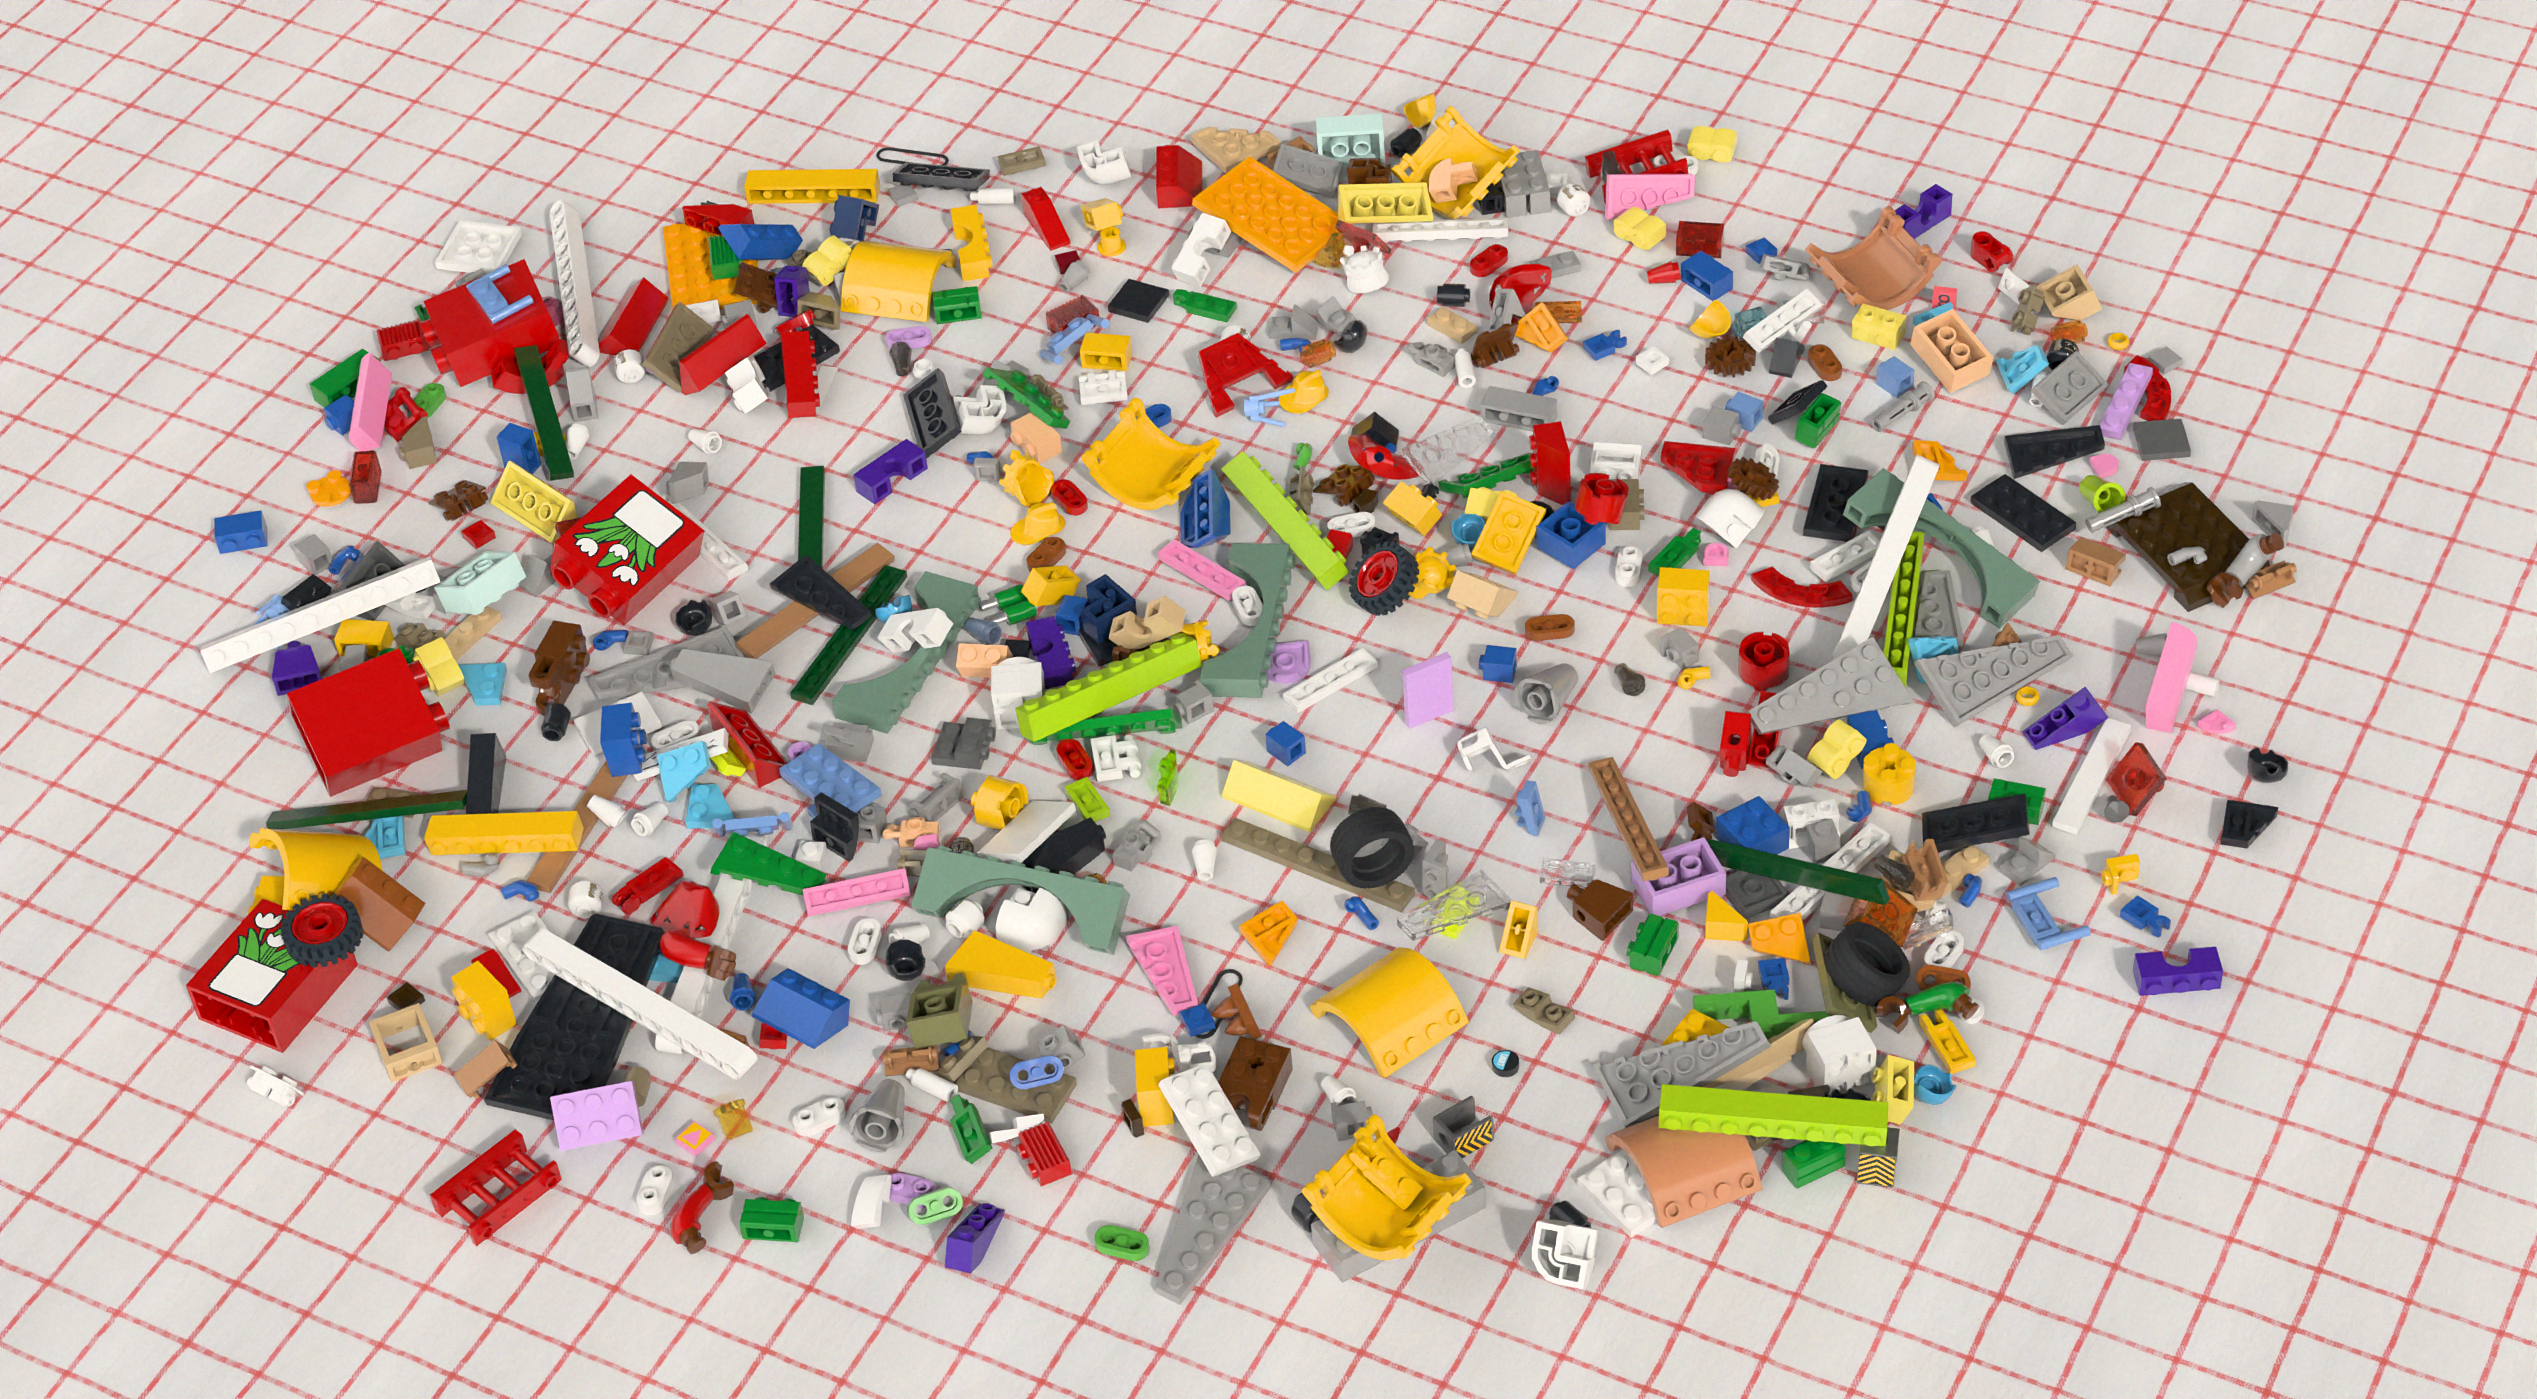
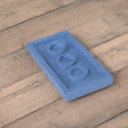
(824, 772)

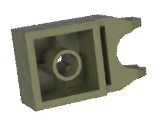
(940, 1012)

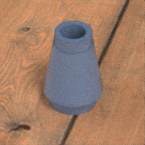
(986, 631)

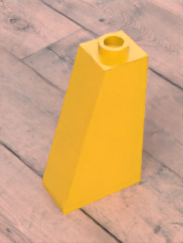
(1001, 967)

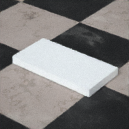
(1027, 830)

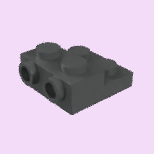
(964, 744)

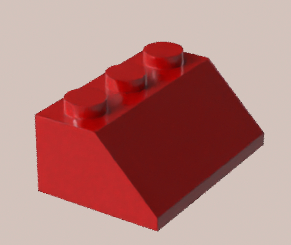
(1177, 176)
(1550, 462)

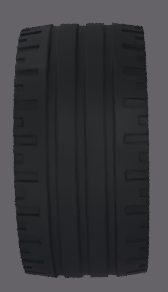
(1366, 827)
(1866, 963)

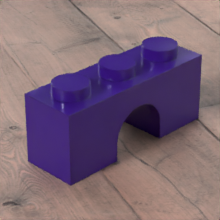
(1932, 209)
(903, 460)
(1051, 651)
(2157, 976)

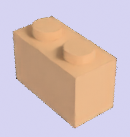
(1035, 437)
(977, 659)

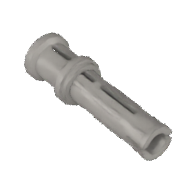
(1910, 402)
(2133, 506)

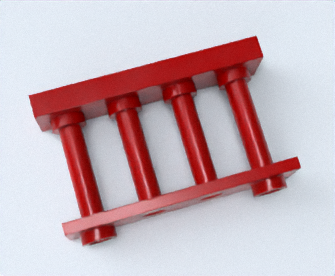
(1640, 151)
(482, 1170)

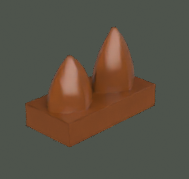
(1233, 1006)

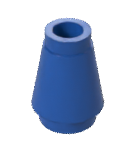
(742, 993)

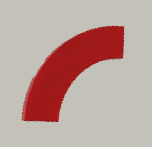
(2157, 393)
(1813, 596)

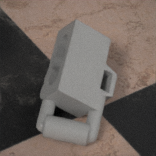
(1785, 267)
(1432, 357)
(1793, 765)
(1136, 846)

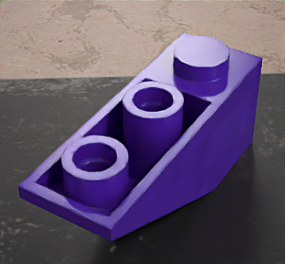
(2068, 720)
(972, 1238)

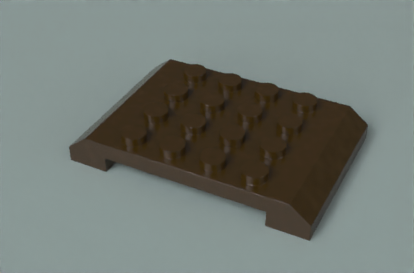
(2180, 522)

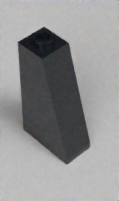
(485, 774)
(1068, 849)

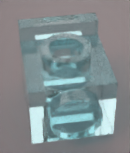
(1746, 320)

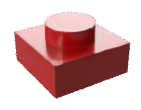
(478, 534)
(772, 1038)

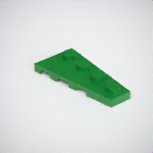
(1028, 395)
(1488, 476)
(756, 862)

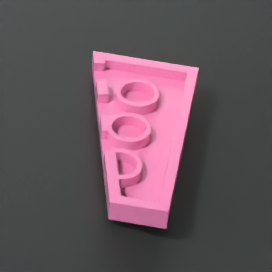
(1645, 191)
(1166, 965)

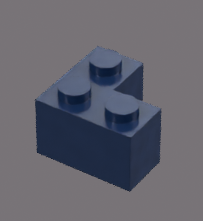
(852, 217)
(1105, 602)

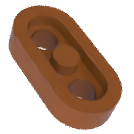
(1825, 362)
(1047, 553)
(1549, 627)
(1942, 975)

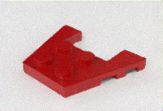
(1232, 362)

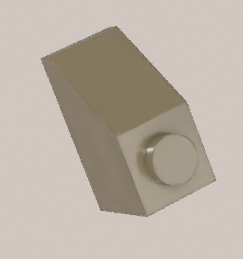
(824, 308)
(418, 445)

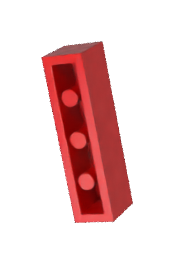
(799, 374)

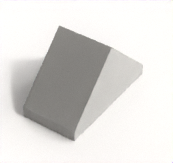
(2273, 518)

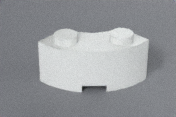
(747, 384)

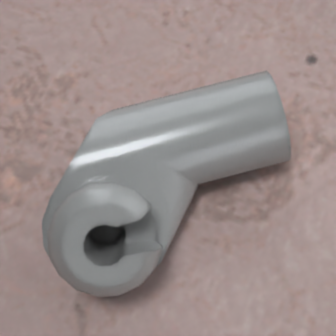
(2187, 553)
(474, 869)

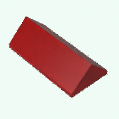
(633, 318)
(719, 355)
(748, 743)

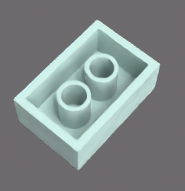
(1351, 137)
(480, 582)

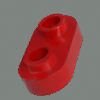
(1489, 260)
(802, 320)
(1069, 497)
(1074, 759)

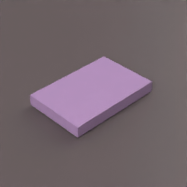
(1428, 690)

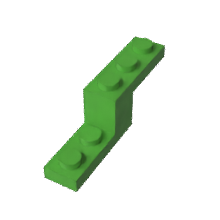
(1755, 1005)

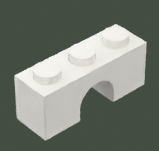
(1206, 233)
(924, 626)

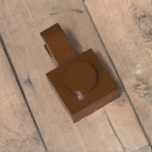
(1700, 821)

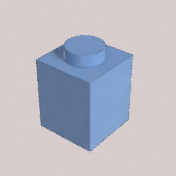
(1895, 376)
(1749, 410)

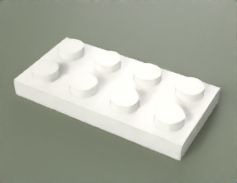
(509, 942)
(1209, 1120)

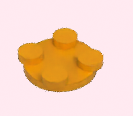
(329, 490)

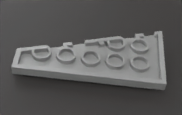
(1845, 686)

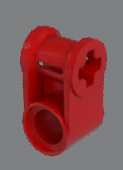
(1989, 251)

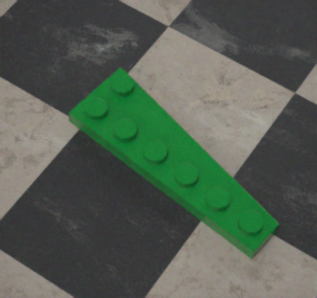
(1158, 720)

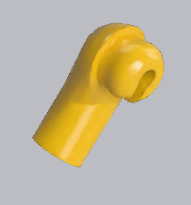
(1691, 675)

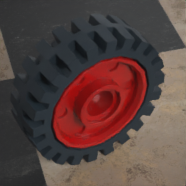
(1383, 578)
(322, 930)

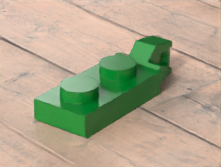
(1205, 305)
(1676, 552)
(969, 1130)

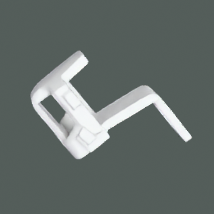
(1484, 743)
(1183, 1053)

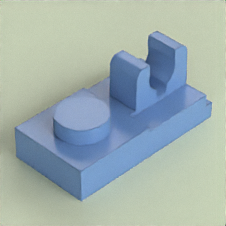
(1530, 808)

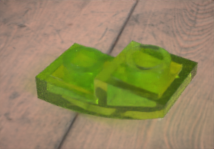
(1168, 782)

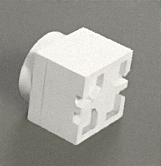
(1013, 684)
(1839, 1053)

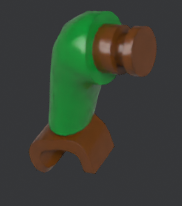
(1941, 996)

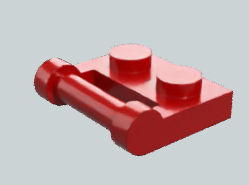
(395, 419)

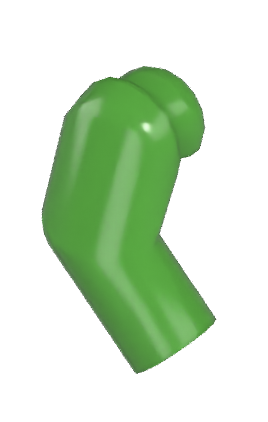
(1304, 454)

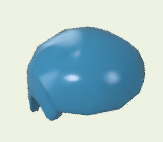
(1467, 529)
(900, 605)
(1933, 1085)

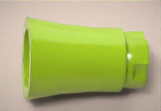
(2101, 493)

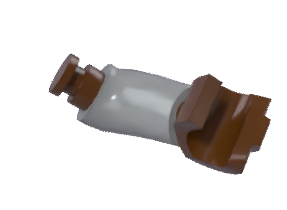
(2246, 564)

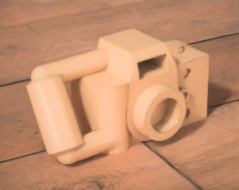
(911, 830)

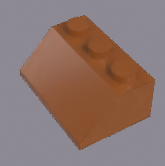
(381, 902)

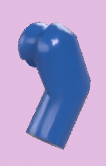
(1546, 386)
(1863, 809)
(1357, 906)

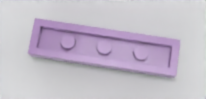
(2125, 400)

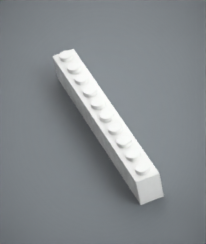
(319, 614)

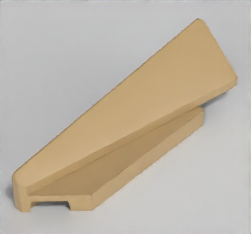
(1759, 1066)

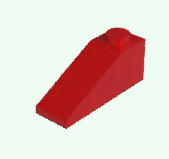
(1044, 218)

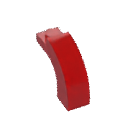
(507, 375)

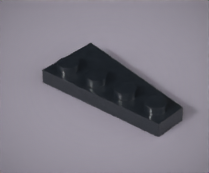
(2046, 449)
(820, 592)

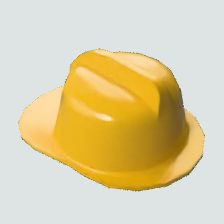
(1308, 392)
(1040, 522)

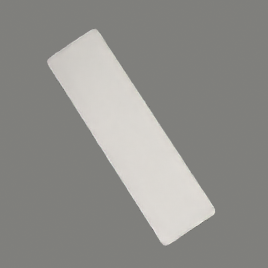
(825, 378)

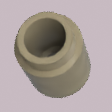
(642, 1082)

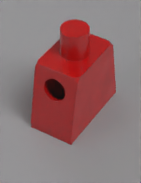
(1735, 750)

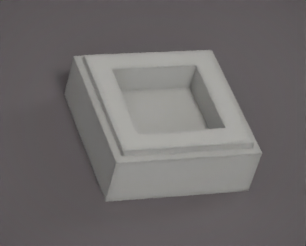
(902, 194)
(2165, 360)
(987, 469)
(638, 642)

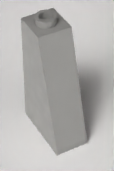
(724, 677)

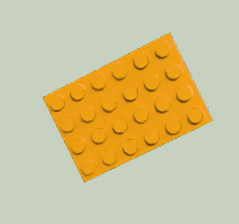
(1270, 213)
(691, 270)

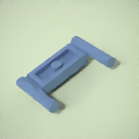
(491, 299)
(1063, 339)
(762, 825)
(2037, 919)

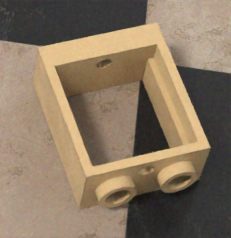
(399, 1064)

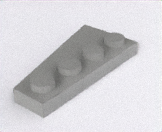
(1938, 608)

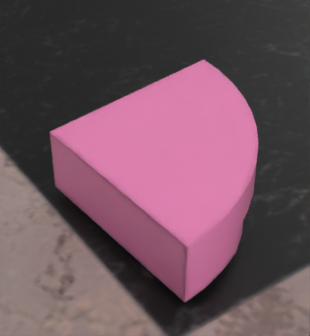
(2216, 723)

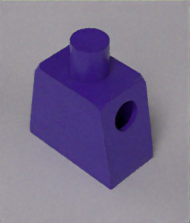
(790, 283)
(294, 668)

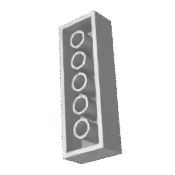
(1349, 1263)

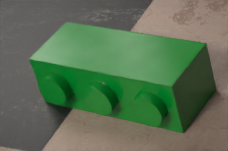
(338, 381)

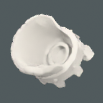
(1364, 269)

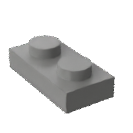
(1560, 264)

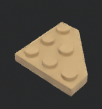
(1233, 147)

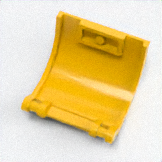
(1460, 145)
(892, 279)
(1143, 463)
(314, 860)
(1396, 1008)
(1369, 1218)

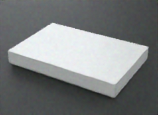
(590, 724)

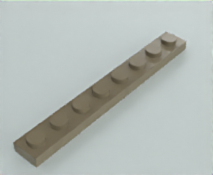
(1310, 862)

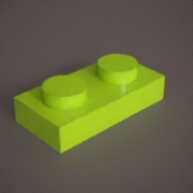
(1087, 800)

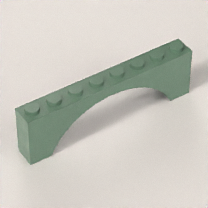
(2001, 581)
(1246, 666)
(884, 699)
(954, 876)

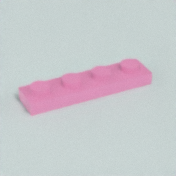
(1200, 569)
(856, 892)

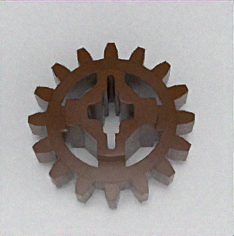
(1730, 356)
(1753, 478)

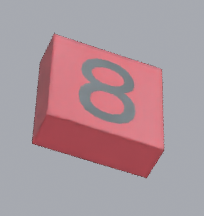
(1944, 295)

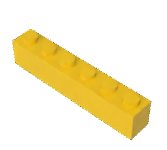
(810, 185)
(504, 833)

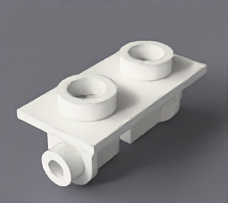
(2012, 285)
(265, 1080)

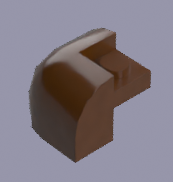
(1368, 171)

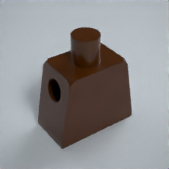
(1600, 907)

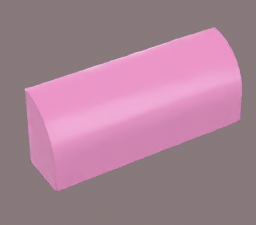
(370, 404)
(2171, 678)

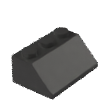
(370, 564)

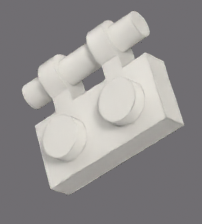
(1103, 387)
(1107, 760)

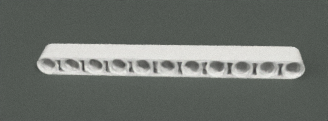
(574, 284)
(1887, 555)
(694, 984)
(640, 1004)

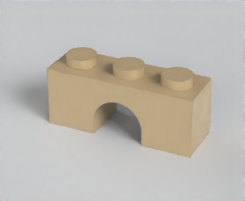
(1160, 621)

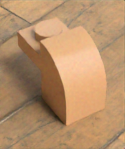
(1446, 178)

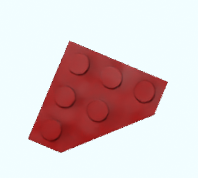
(1699, 464)

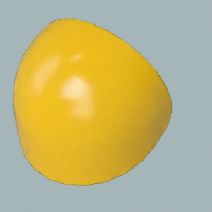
(1421, 110)
(1712, 322)

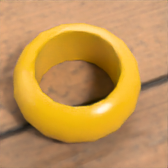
(2115, 345)
(2027, 701)

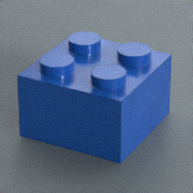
(1569, 536)
(622, 739)
(1754, 827)

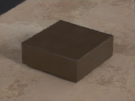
(405, 997)
(1132, 1118)

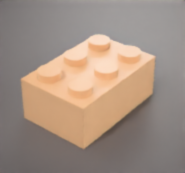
(1951, 350)

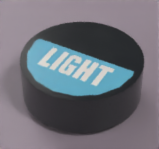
(1505, 1063)

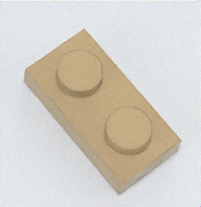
(1452, 325)

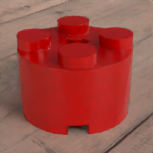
(1601, 498)
(1763, 660)

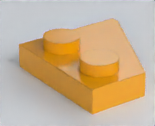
(1541, 329)
(1935, 452)
(1270, 930)
(1781, 937)

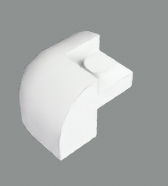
(1104, 166)
(981, 413)
(1730, 515)
(1031, 920)
(1564, 1252)

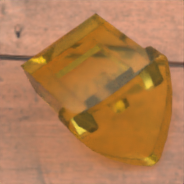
(1330, 254)
(733, 1119)

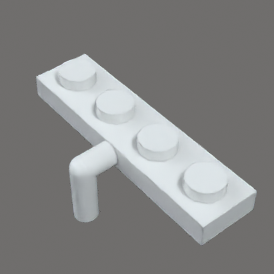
(1784, 321)

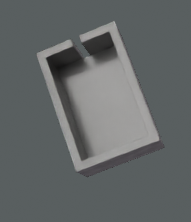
(1524, 179)

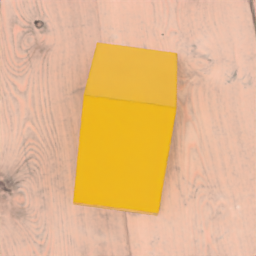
(1724, 921)
(1519, 929)

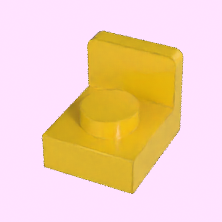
(2120, 869)

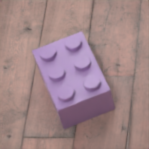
(1692, 875)
(597, 1115)

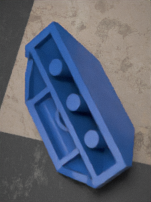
(1205, 512)

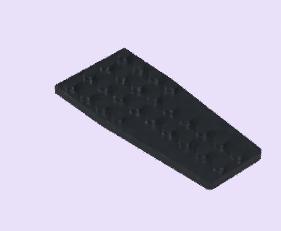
(570, 1035)

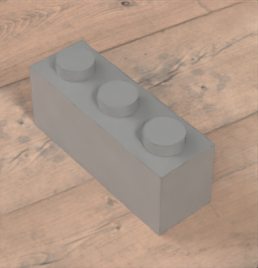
(1517, 408)

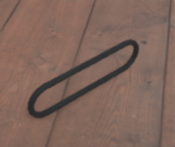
(908, 151)
(1209, 995)

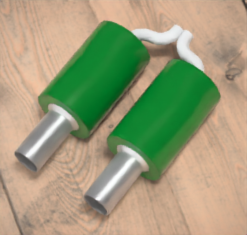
(1014, 606)

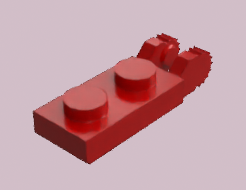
(647, 885)

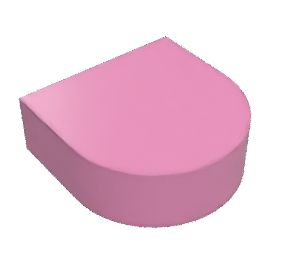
(2104, 465)
(1716, 555)
(926, 841)

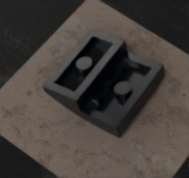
(835, 826)

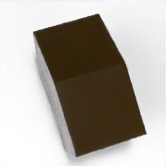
(1366, 501)

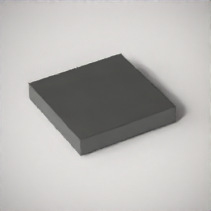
(2161, 439)
(1753, 893)

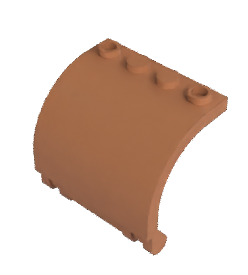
(1882, 268)
(1688, 1168)

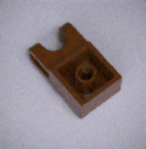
(558, 663)
(1256, 1078)

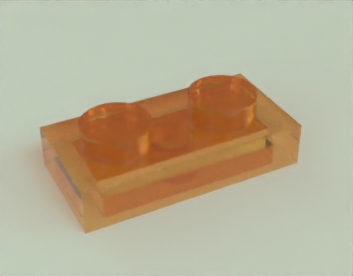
(1565, 311)

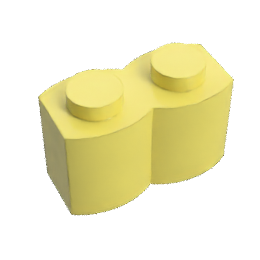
(1712, 144)
(1640, 228)
(828, 260)
(439, 666)
(1837, 749)

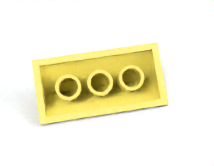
(1384, 203)
(532, 501)
(1276, 795)

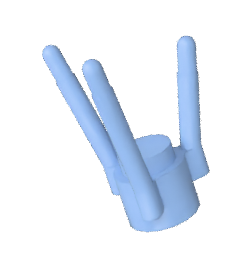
(1256, 406)
(274, 609)

